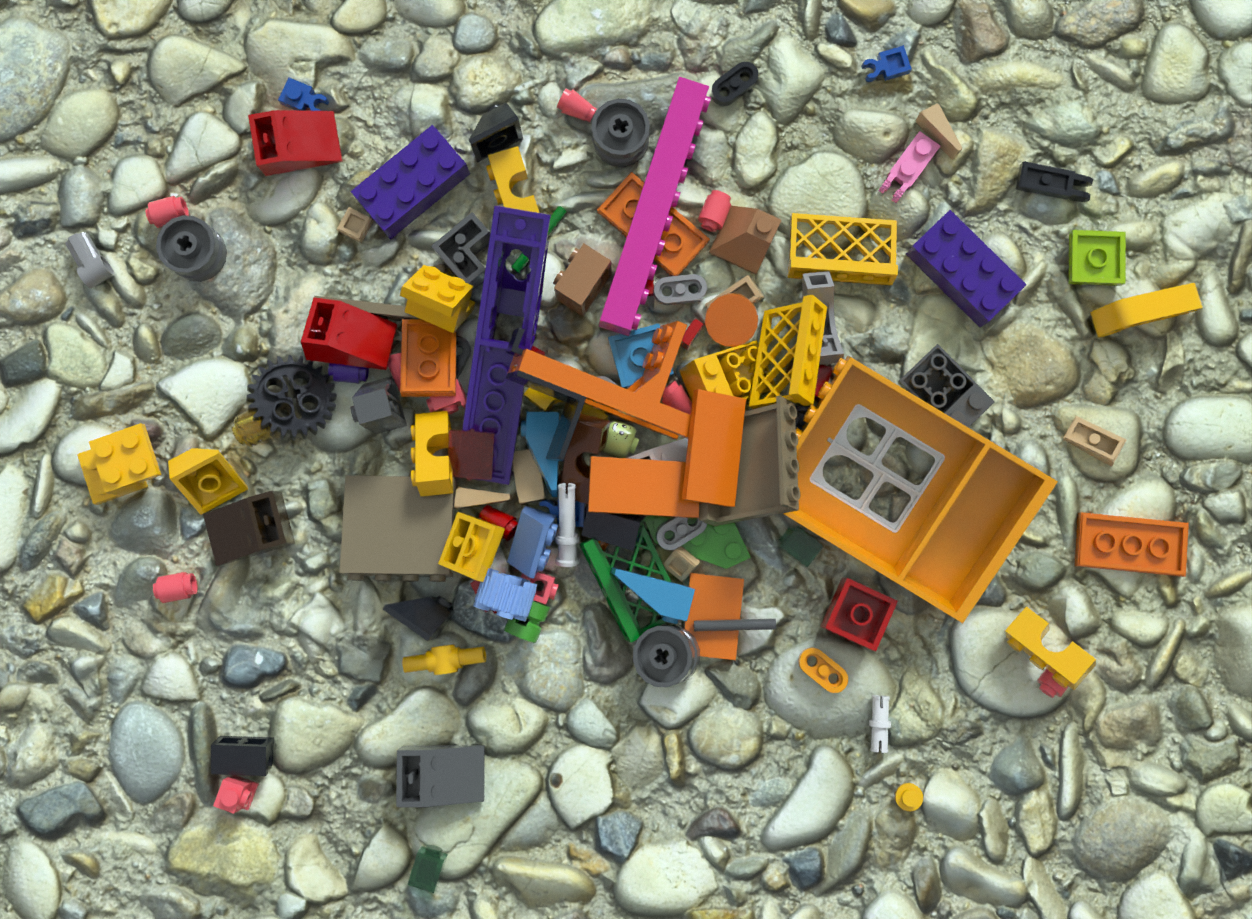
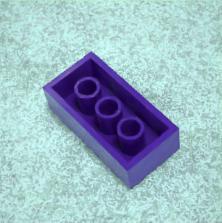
(411, 182)
(965, 269)

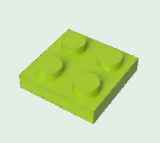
(1097, 257)

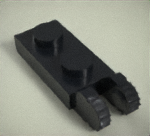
(1052, 182)

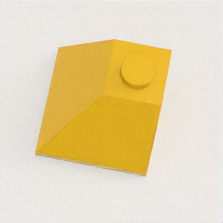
(205, 478)

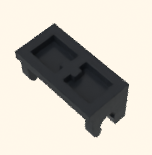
(614, 529)
(241, 755)

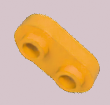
(822, 669)

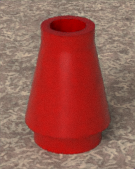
(500, 519)

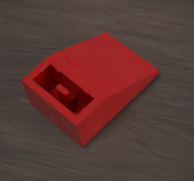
(294, 140)
(347, 335)

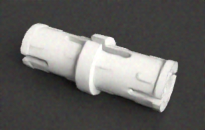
(880, 723)

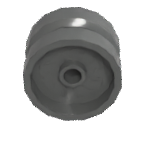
(620, 132)
(191, 248)
(651, 660)

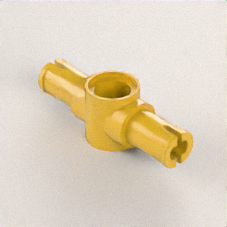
(444, 659)

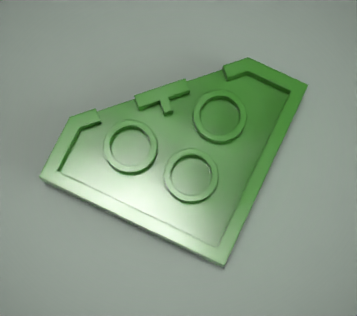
(715, 545)

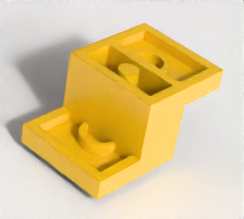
(438, 298)
(119, 464)
(471, 546)

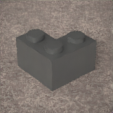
(459, 248)

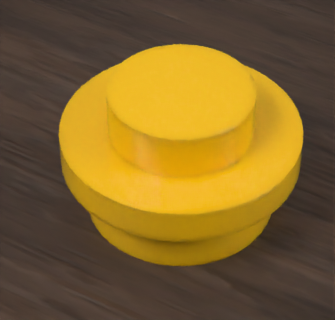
(909, 797)

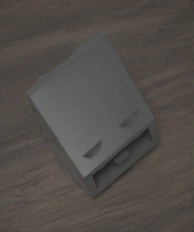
(946, 387)
(440, 775)

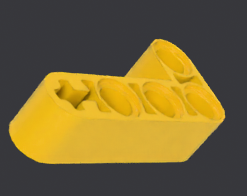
(1145, 309)

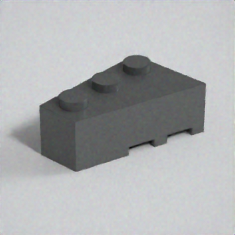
(378, 406)

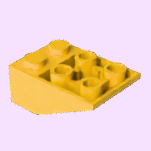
(725, 372)

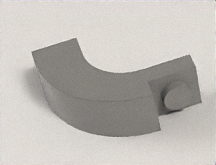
(822, 287)

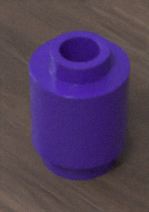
(348, 373)

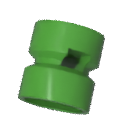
(532, 630)

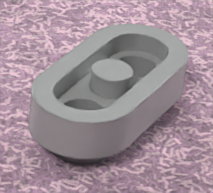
(679, 287)
(682, 532)

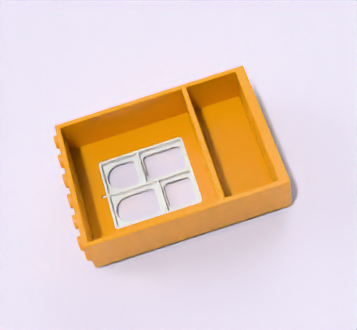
(957, 519)

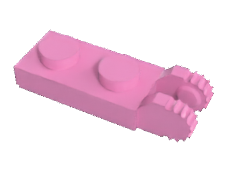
(910, 164)

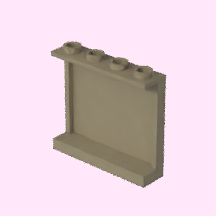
(766, 467)
(394, 530)

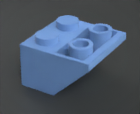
(531, 539)

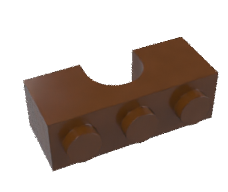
(588, 436)

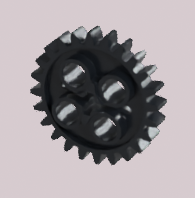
(267, 403)

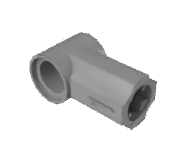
(91, 265)

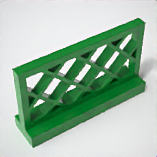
(614, 593)

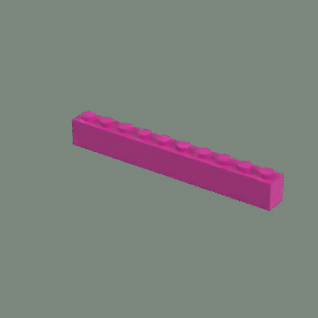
(653, 207)

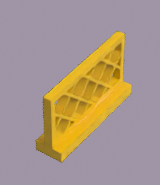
(846, 269)
(805, 353)

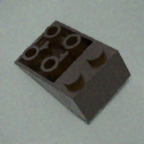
(249, 527)

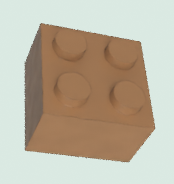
(582, 279)

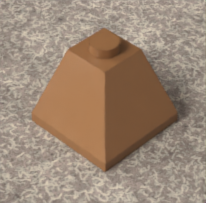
(745, 237)

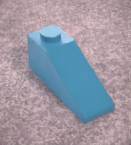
(539, 432)
(662, 596)

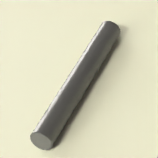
(732, 625)

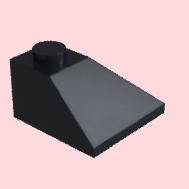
(495, 131)
(422, 615)

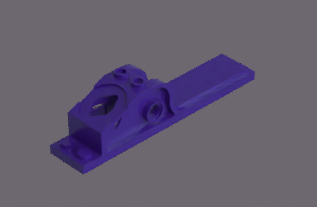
(492, 399)

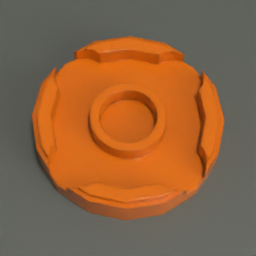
(731, 320)

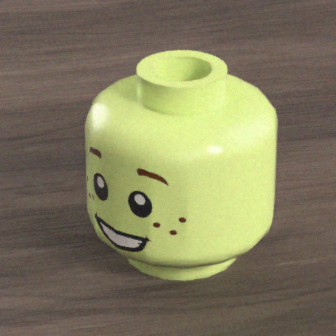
(621, 439)

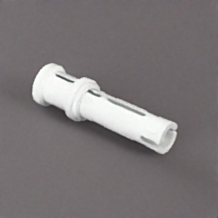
(567, 537)

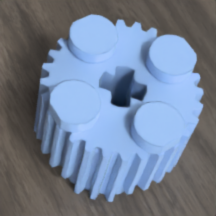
(506, 595)

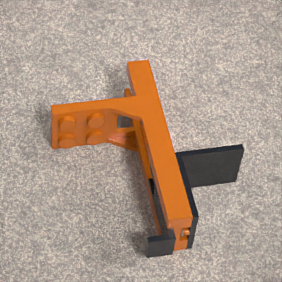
(636, 404)

